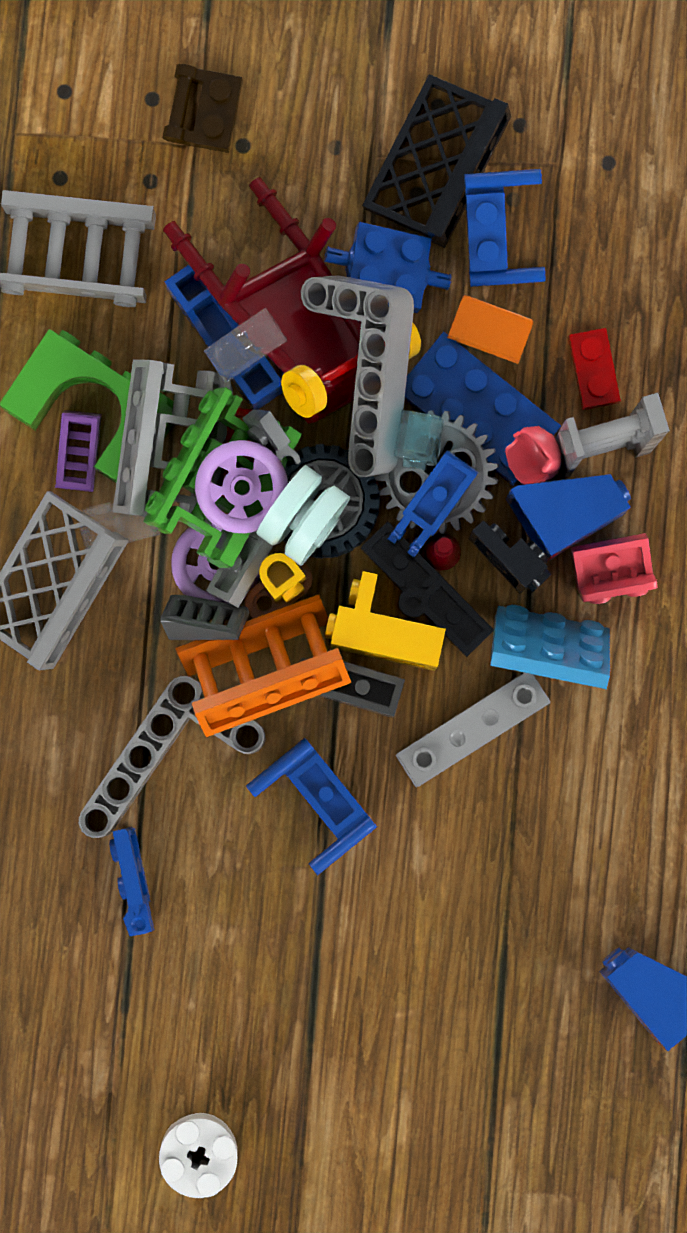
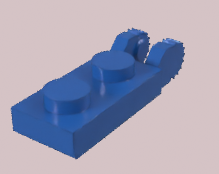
(435, 499)

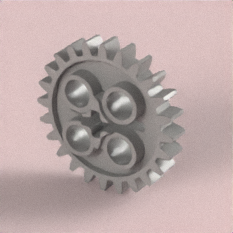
(464, 441)

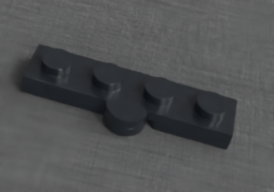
(426, 591)

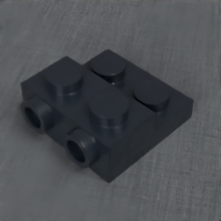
(520, 565)

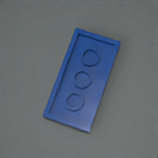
(463, 385)

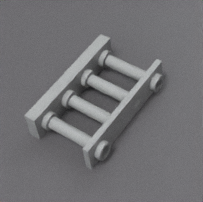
(97, 217)
(638, 431)
(472, 728)

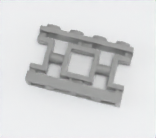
(146, 431)

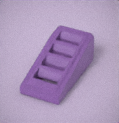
(83, 418)

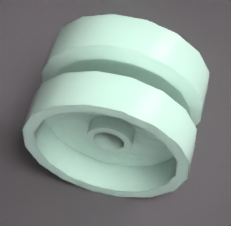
(308, 519)

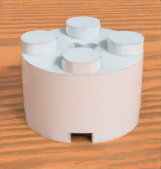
(209, 1175)

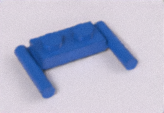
(488, 228)
(324, 794)

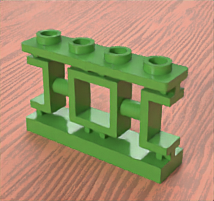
(218, 546)

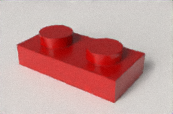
(594, 369)

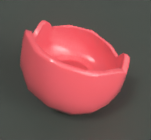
(533, 455)

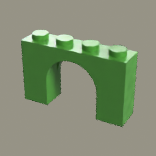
(58, 366)

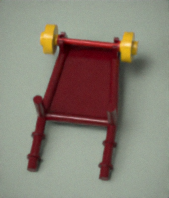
(320, 347)

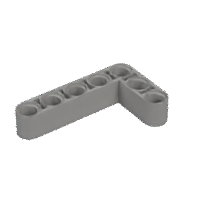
(368, 303)
(158, 747)

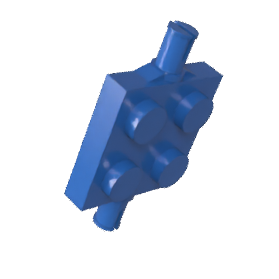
(390, 259)

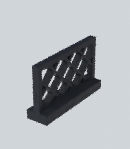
(472, 160)

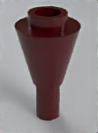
(442, 551)

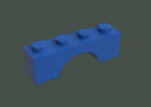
(257, 383)

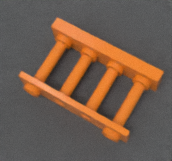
(272, 691)

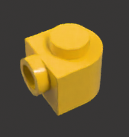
(281, 577)

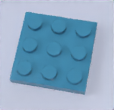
(551, 646)

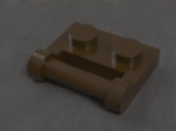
(215, 110)

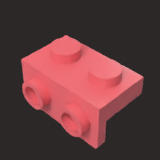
(613, 568)

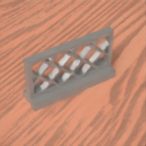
(80, 591)

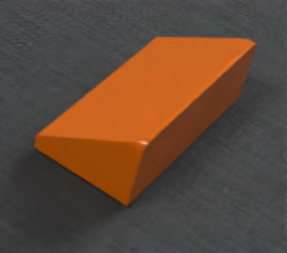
(490, 329)

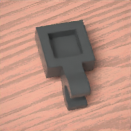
(267, 432)

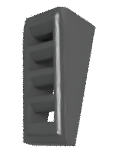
(189, 619)

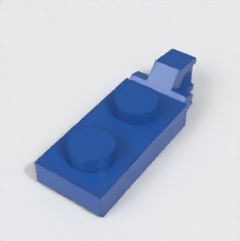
(133, 881)

